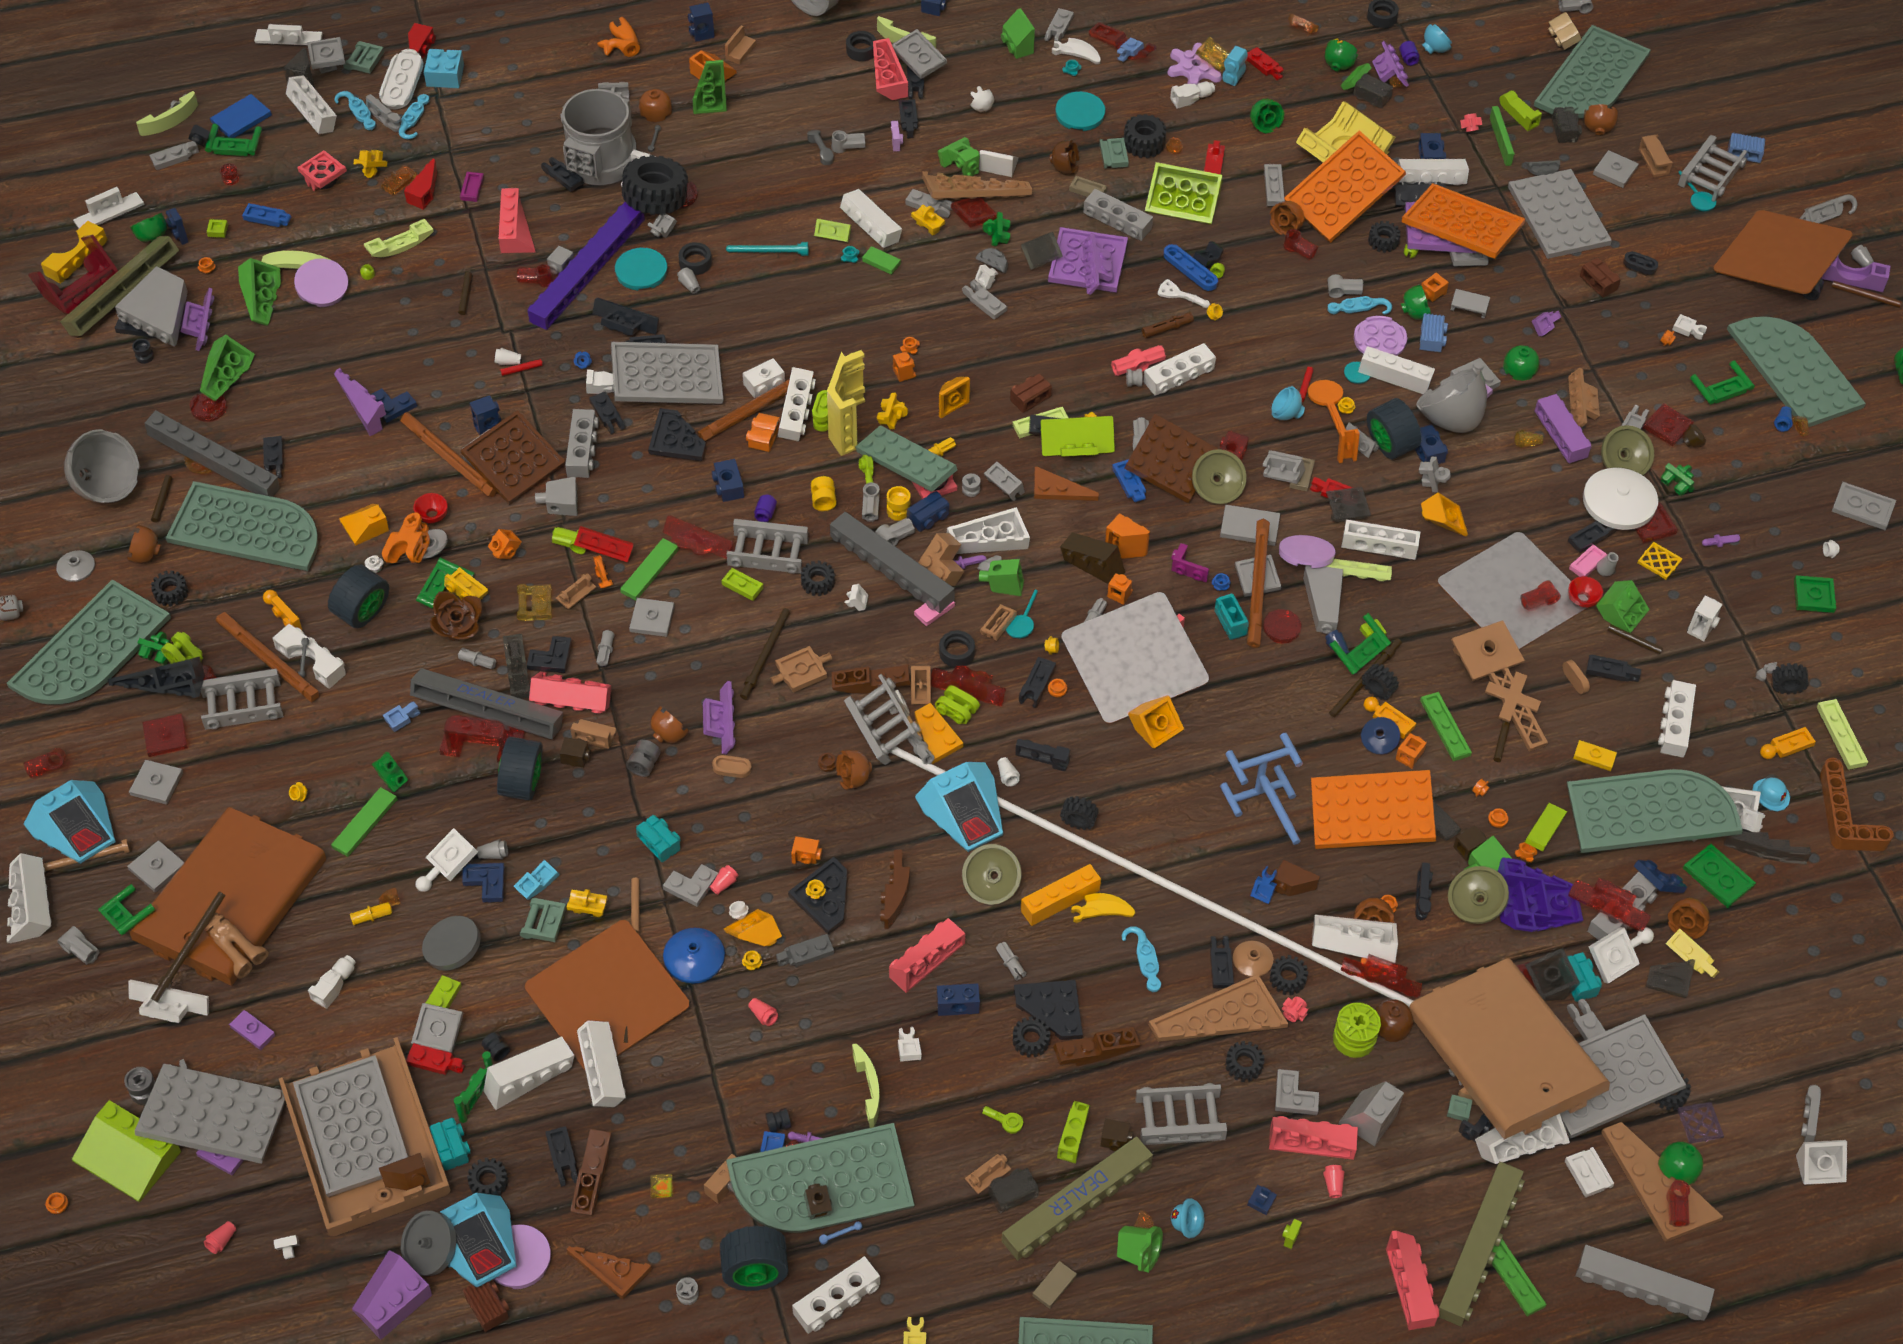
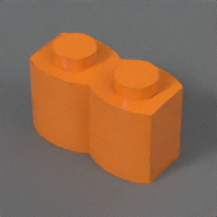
(763, 432)

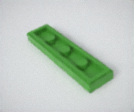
(1501, 135)
(649, 569)
(1445, 726)
(364, 822)
(1517, 1280)

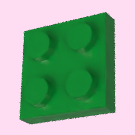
(1814, 594)

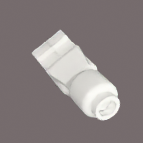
(1190, 93)
(599, 382)
(331, 982)

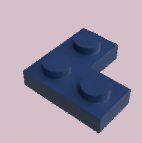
(175, 222)
(396, 406)
(489, 876)
(1660, 880)

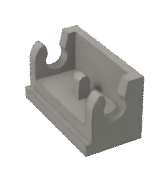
(1470, 302)
(1283, 467)
(1004, 480)

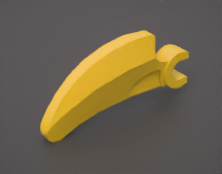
(1102, 905)

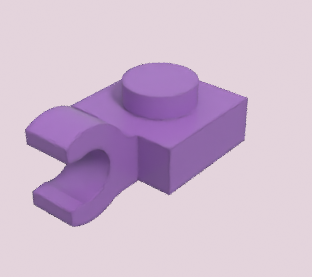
(1544, 322)

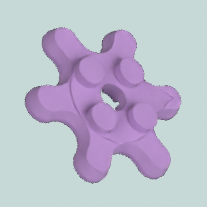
(1186, 68)

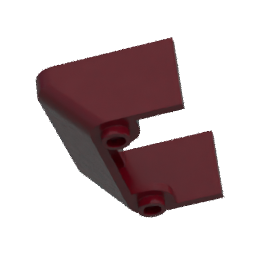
(99, 269)

